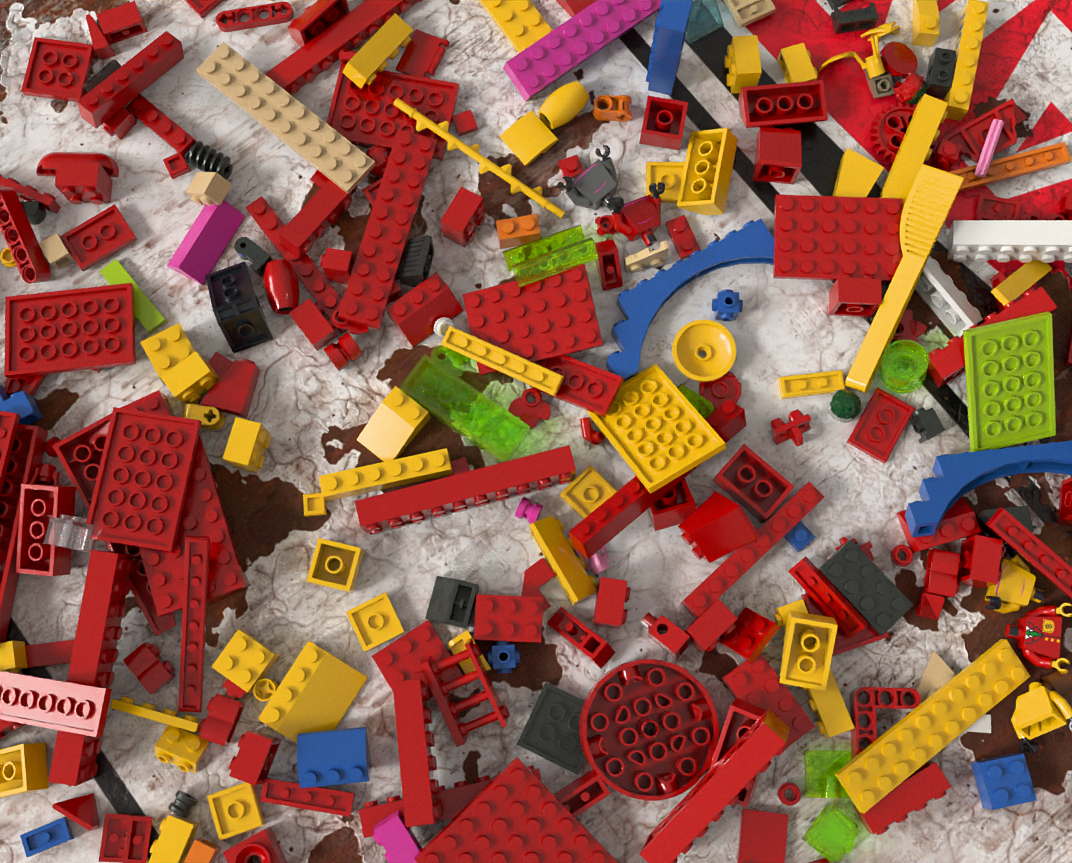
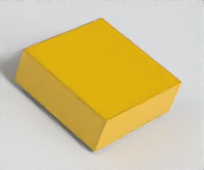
(314, 505)

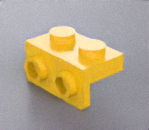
(180, 748)

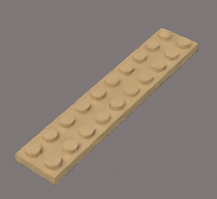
(286, 117)

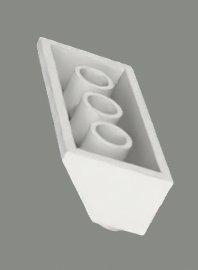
(946, 300)

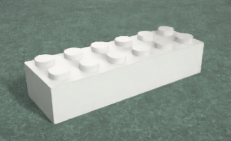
(1010, 240)

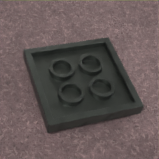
(554, 729)

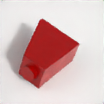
(234, 389)

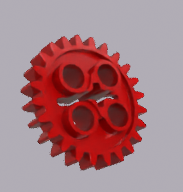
(885, 135)

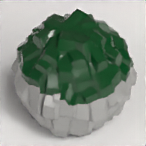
(844, 406)

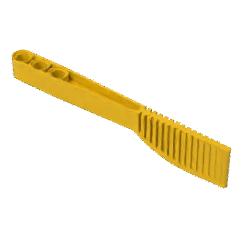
(919, 228)

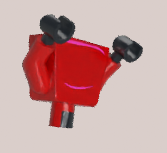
(639, 217)

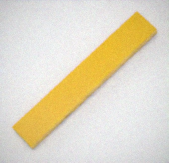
(502, 361)

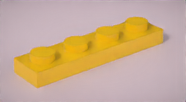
(148, 711)

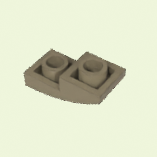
(880, 85)

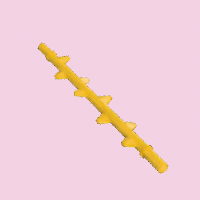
(473, 151)

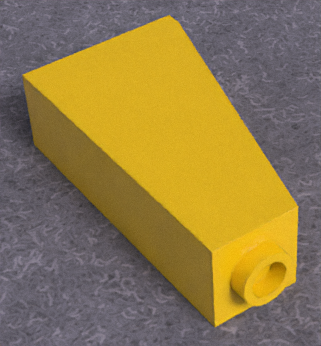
(856, 175)

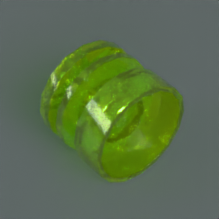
(910, 357)

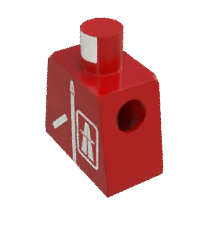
(673, 641)

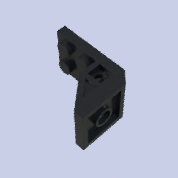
(237, 308)

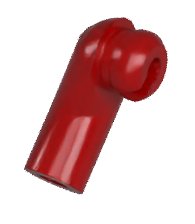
(589, 434)

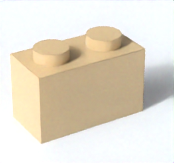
(208, 188)

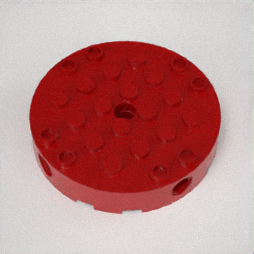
(682, 738)

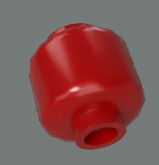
(380, 156)

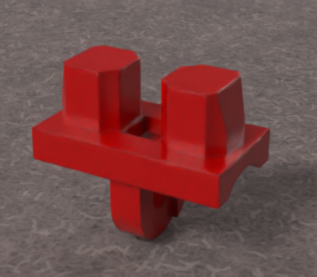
(793, 430)

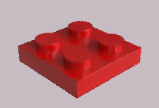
(749, 635)

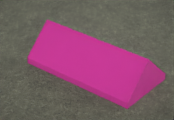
(206, 241)

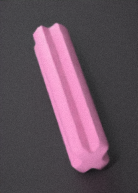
(989, 148)

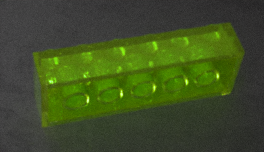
(465, 409)

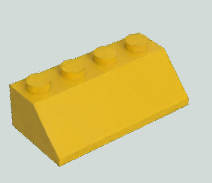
(707, 171)
(562, 559)

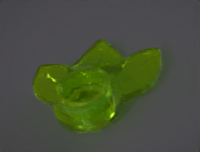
(451, 361)

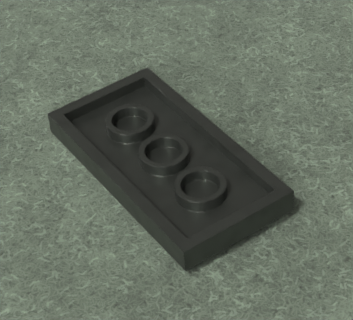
(865, 587)

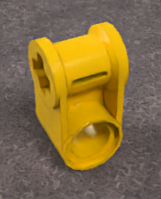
(204, 414)

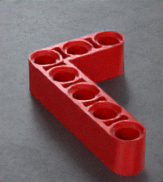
(22, 239)
(869, 710)

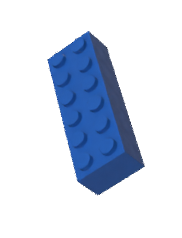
(667, 44)

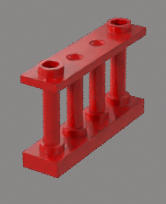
(449, 709)

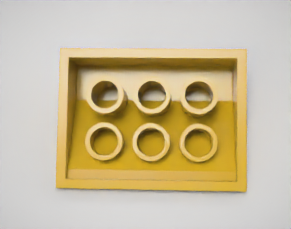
(313, 694)

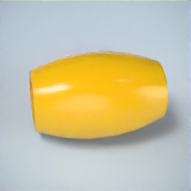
(563, 105)

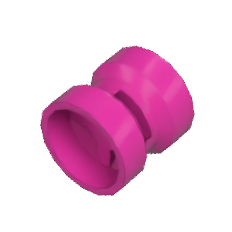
(528, 510)

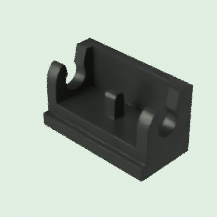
(854, 19)

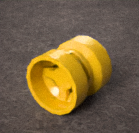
(262, 690)

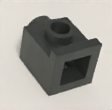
(926, 424)

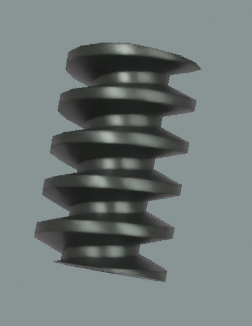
(209, 160)

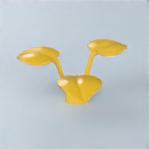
(873, 63)

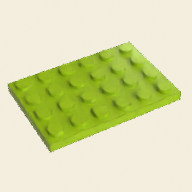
(1010, 382)

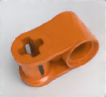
(614, 108)

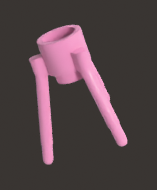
(597, 562)

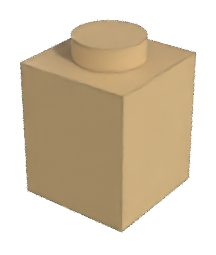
(56, 251)

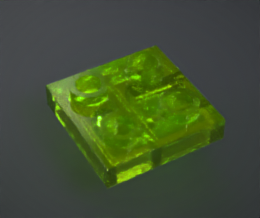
(821, 770)

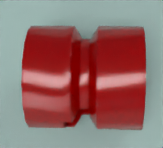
(343, 351)

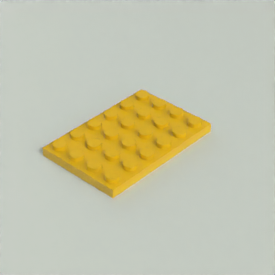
(657, 429)

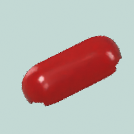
(48, 163)

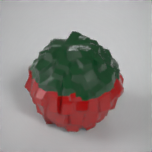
(911, 89)

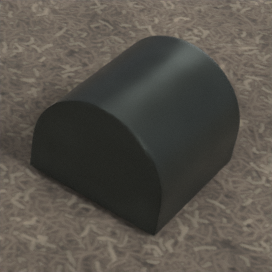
(34, 211)

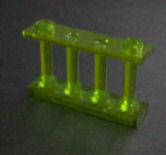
(550, 255)

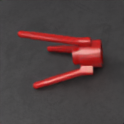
(45, 474)

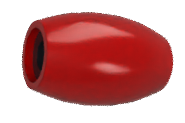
(281, 286)

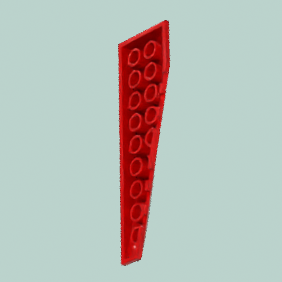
(81, 459)

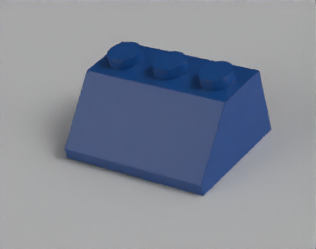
(333, 757)

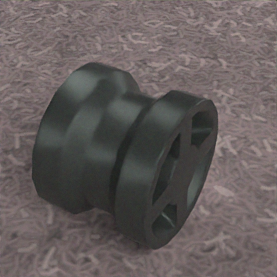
(182, 804)

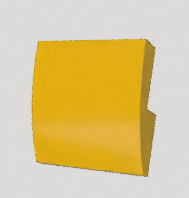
(529, 138)

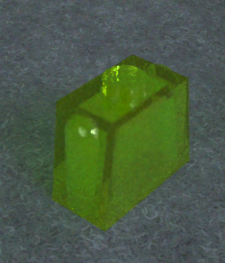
(832, 833)

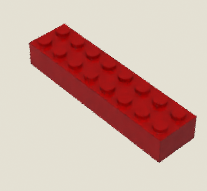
(717, 789)

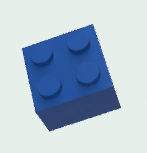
(1003, 781)

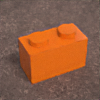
(517, 231)

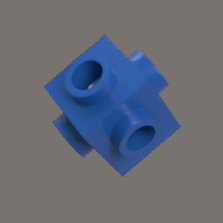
(724, 311)
(510, 663)

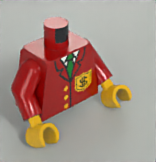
(1040, 636)

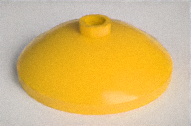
(704, 337)

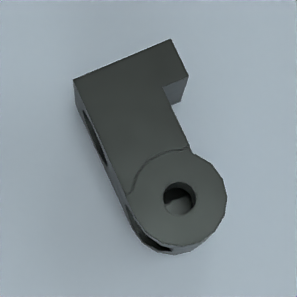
(256, 255)

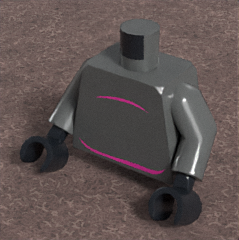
(595, 184)

